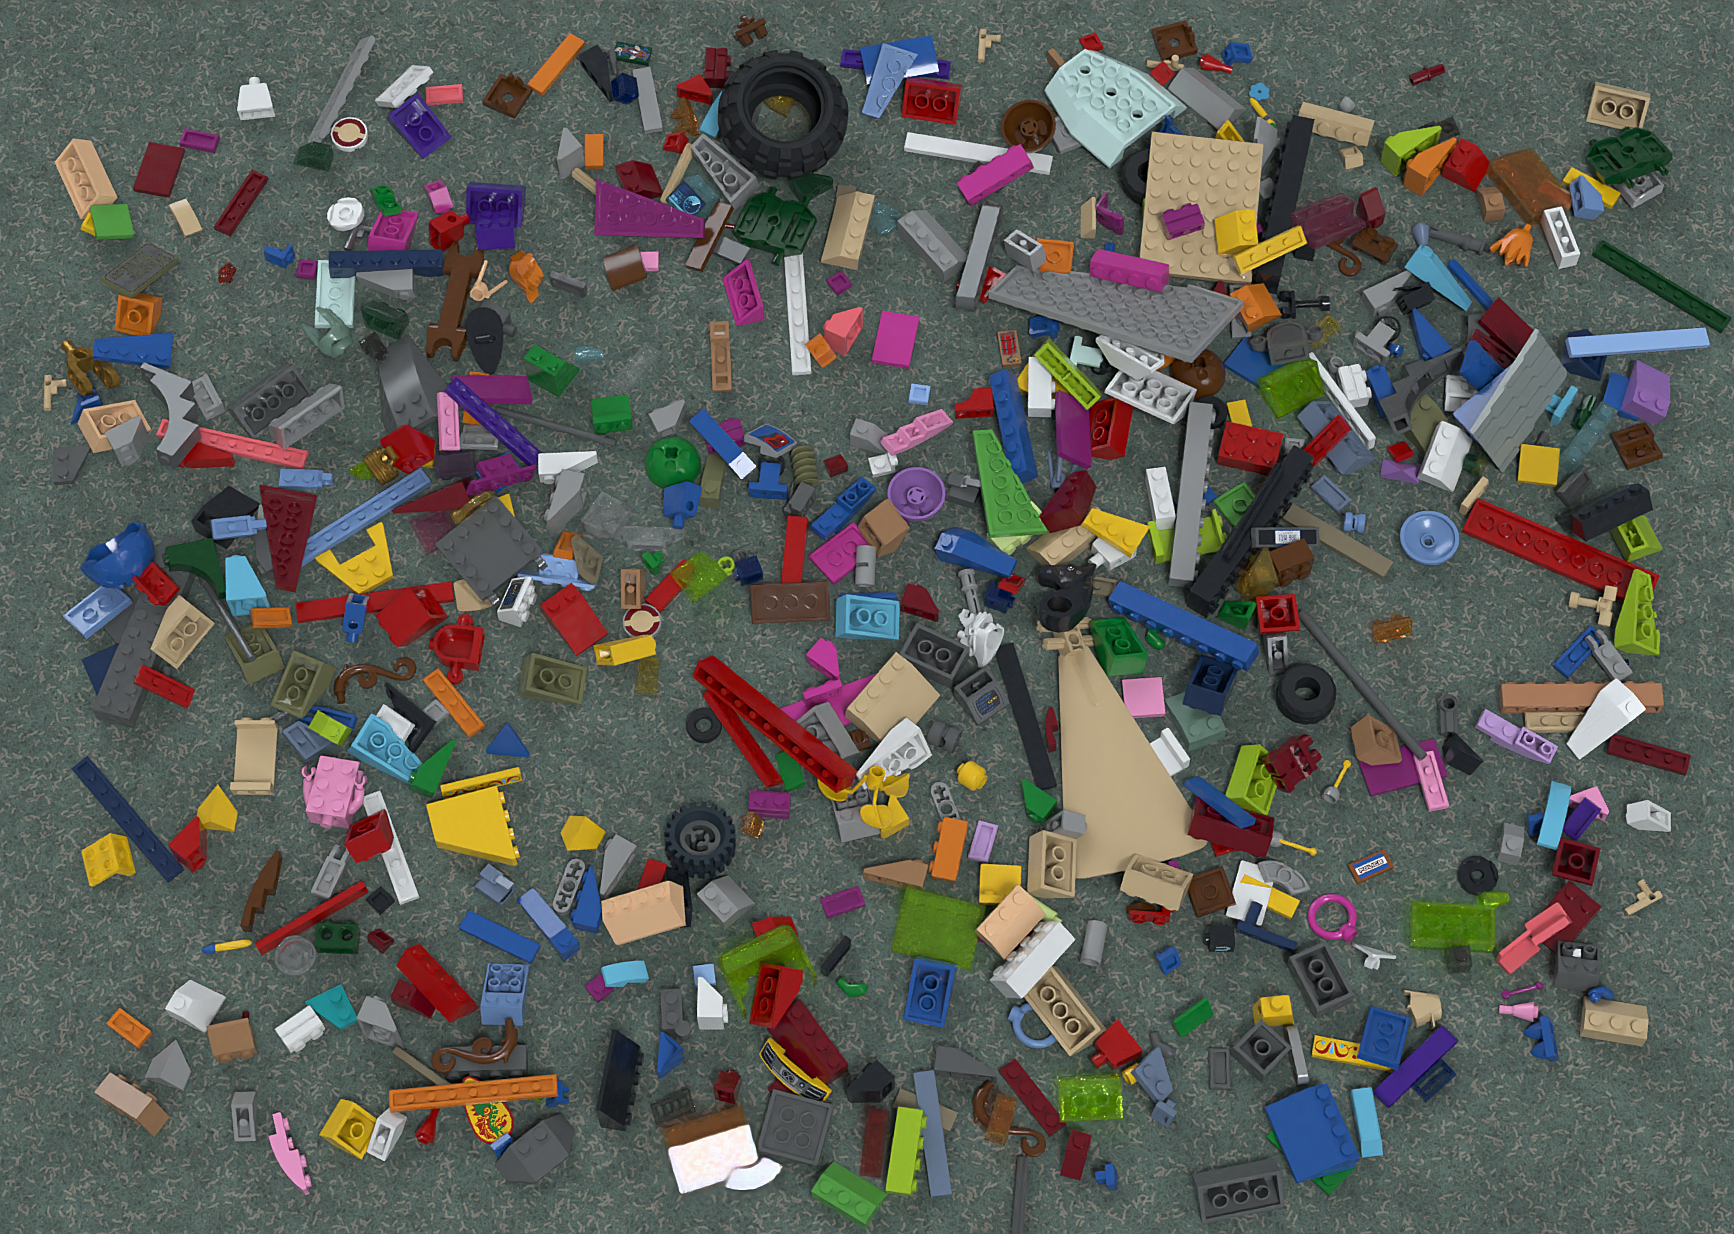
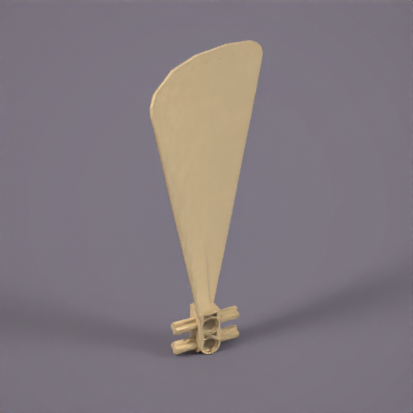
(1112, 769)

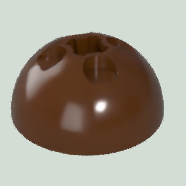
(1026, 118)
(1206, 377)

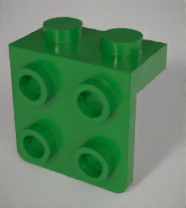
(611, 414)

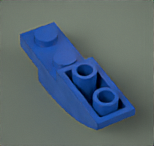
(844, 509)

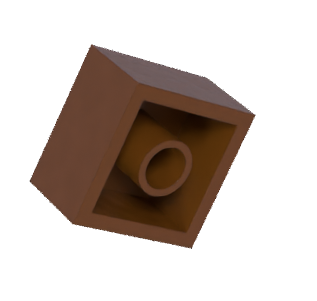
(1292, 562)

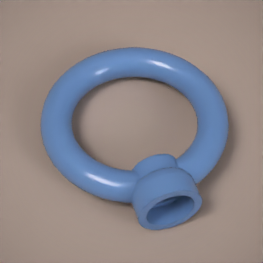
(1016, 1016)

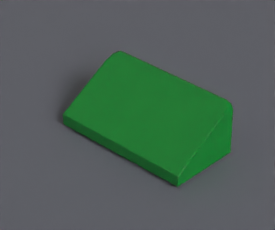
(790, 772)
(1192, 1017)

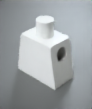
(255, 101)
(1107, 555)

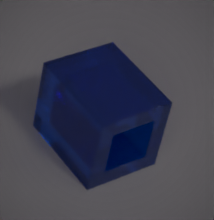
(625, 88)
(748, 571)
(999, 599)

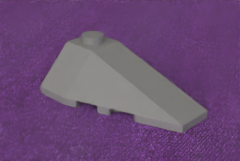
(1266, 135)

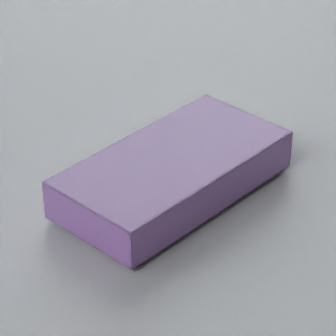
(983, 842)

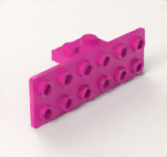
(832, 691)

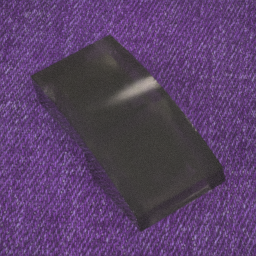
(1448, 126)

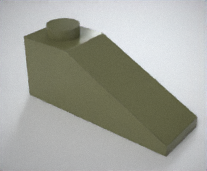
(712, 482)

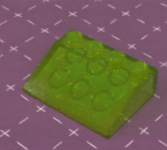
(938, 928)

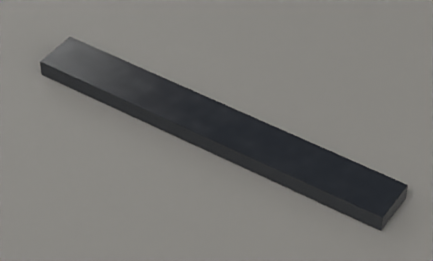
(1025, 717)

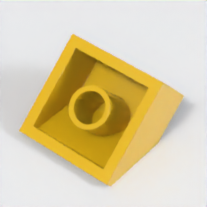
(1236, 232)
(349, 1128)

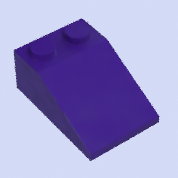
(418, 126)

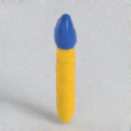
(212, 948)

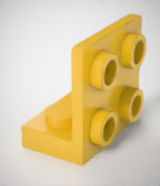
(108, 857)
(997, 882)

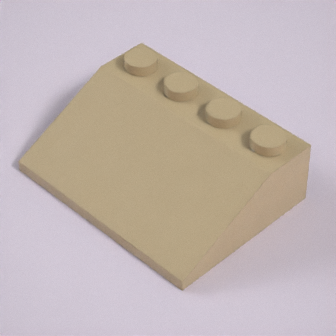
(890, 697)

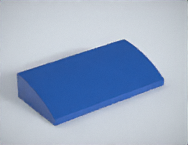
(923, 65)

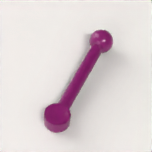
(1506, 994)

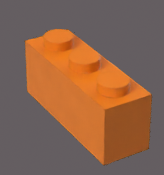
(948, 849)

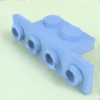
(558, 571)

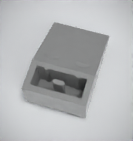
(566, 500)
(848, 818)

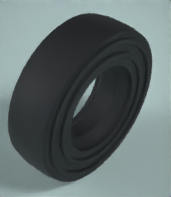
(1219, 406)
(703, 737)

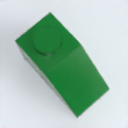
(1037, 803)

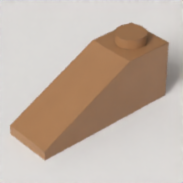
(899, 874)

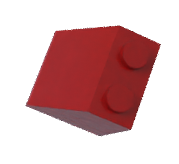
(411, 615)

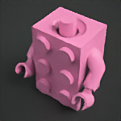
(333, 792)

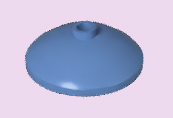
(1432, 528)

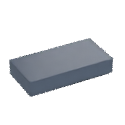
(1330, 494)

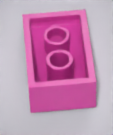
(393, 232)

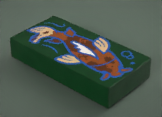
(633, 53)

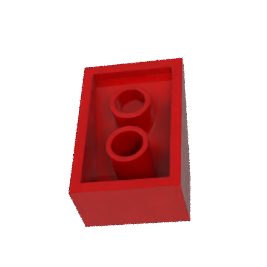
(573, 619)
(774, 993)

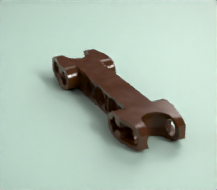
(449, 329)

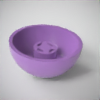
(917, 485)

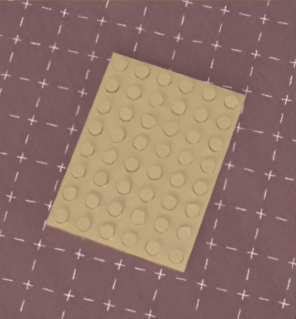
(1203, 172)

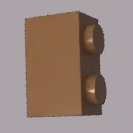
(1375, 742)
(232, 1040)

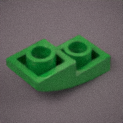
(385, 200)

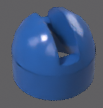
(1398, 350)

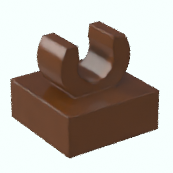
(860, 739)

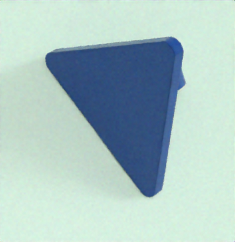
(507, 744)

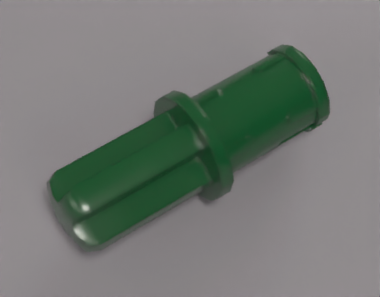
(1584, 411)

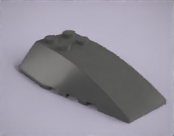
(408, 387)

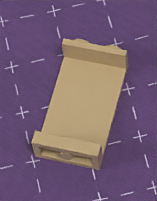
(255, 757)

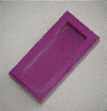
(199, 140)
(842, 902)

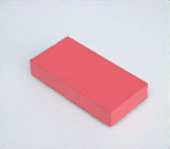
(444, 94)

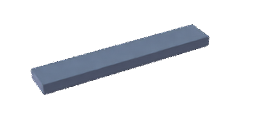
(934, 1139)

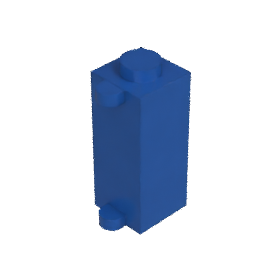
(1379, 385)

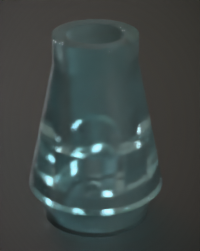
(587, 353)

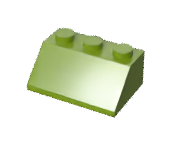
(1251, 782)

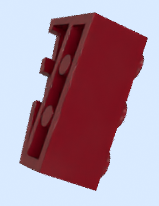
(1070, 502)

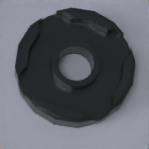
(1480, 864)

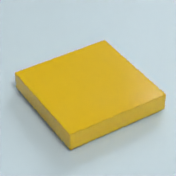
(1538, 465)

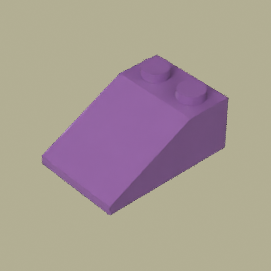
(1647, 393)

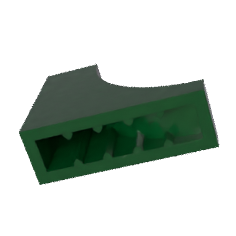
(199, 559)

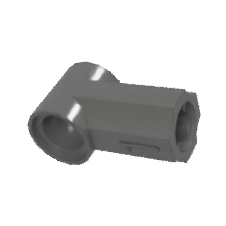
(1448, 717)

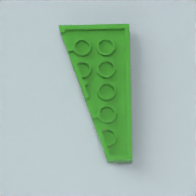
(1003, 495)

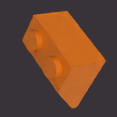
(1258, 306)
(138, 314)

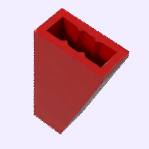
(795, 549)

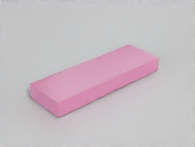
(448, 423)
(1431, 782)

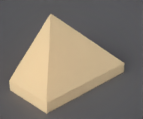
(467, 599)

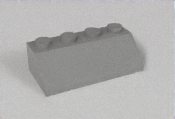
(932, 243)
(307, 415)

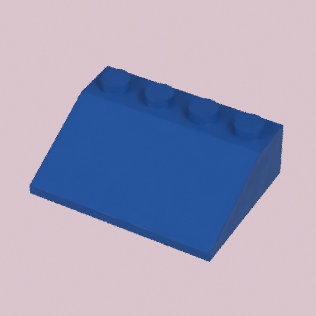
(1312, 1134)

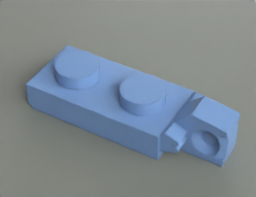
(304, 479)
(236, 527)

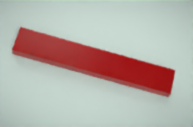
(744, 741)
(312, 917)

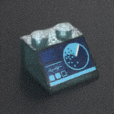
(694, 196)

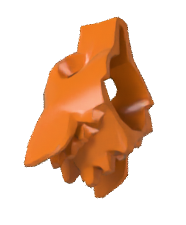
(1515, 246)
(526, 274)

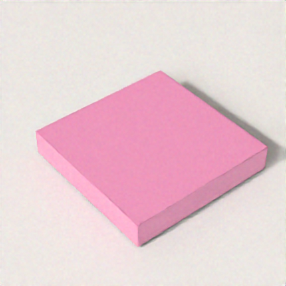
(1144, 697)

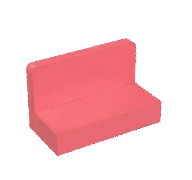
(1548, 923)
(1517, 953)

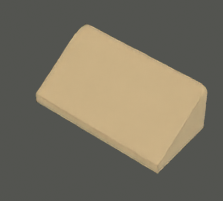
(1088, 218)

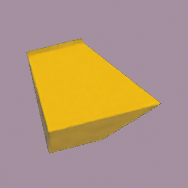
(218, 812)
(581, 833)

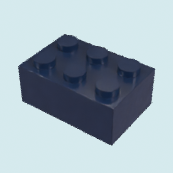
(1210, 685)

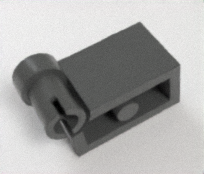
(672, 1015)

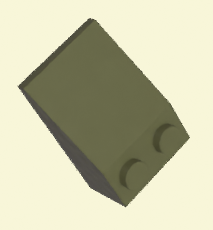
(1424, 419)
(267, 655)
(551, 680)
(302, 684)

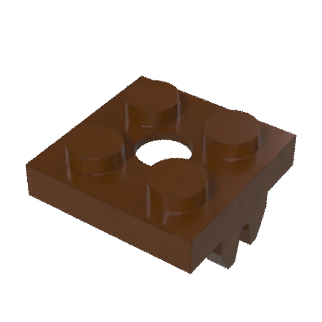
(1178, 31)
(507, 85)
(1383, 250)

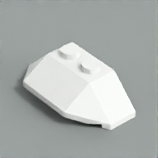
(1130, 358)

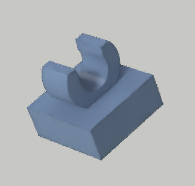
(1164, 1113)

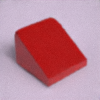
(676, 142)

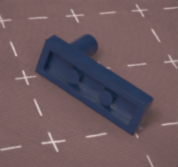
(1248, 929)

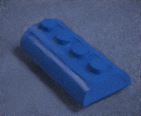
(1479, 366)

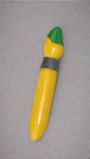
(1261, 112)

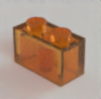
(1000, 1119)

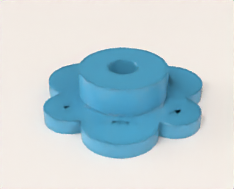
(1259, 92)

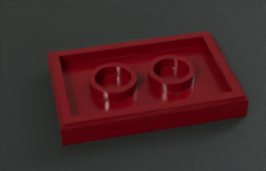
(159, 169)
(1505, 326)

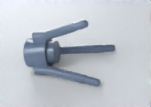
(1057, 480)

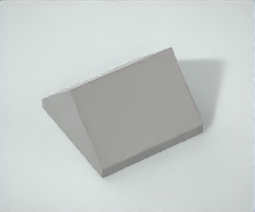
(569, 154)

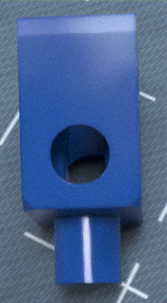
(681, 502)
(355, 610)

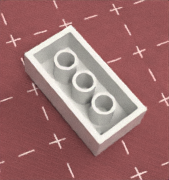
(1032, 959)

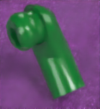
(1154, 640)
(852, 990)

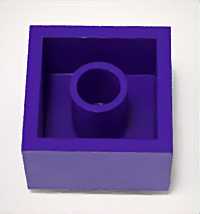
(496, 230)

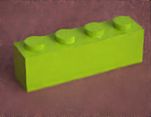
(905, 1151)

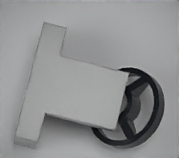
(1374, 343)

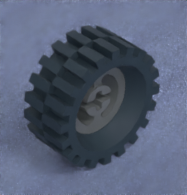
(690, 827)

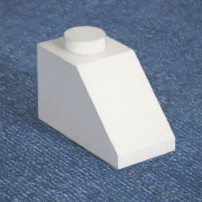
(1648, 816)
(386, 1133)

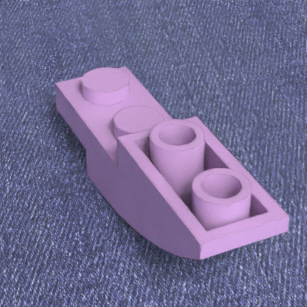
(1516, 739)

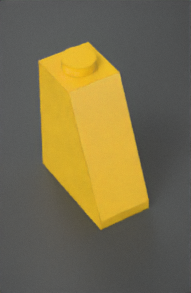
(624, 650)

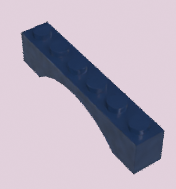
(423, 262)

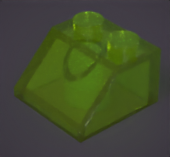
(699, 576)

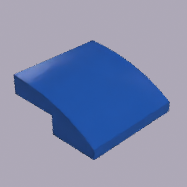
(1615, 394)

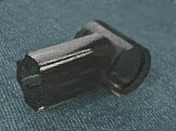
(374, 347)

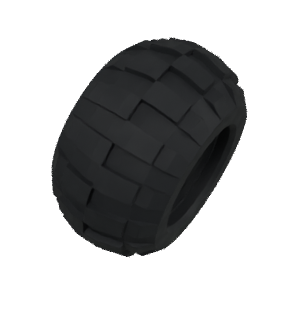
(791, 77)

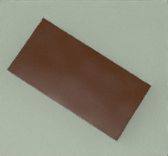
(790, 602)

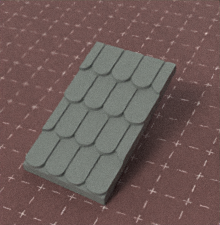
(1512, 402)

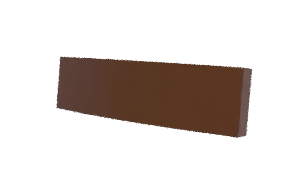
(264, 885)

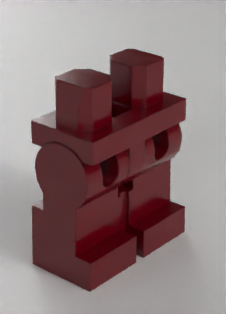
(1292, 762)

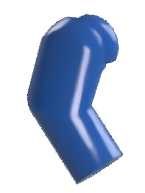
(1603, 991)

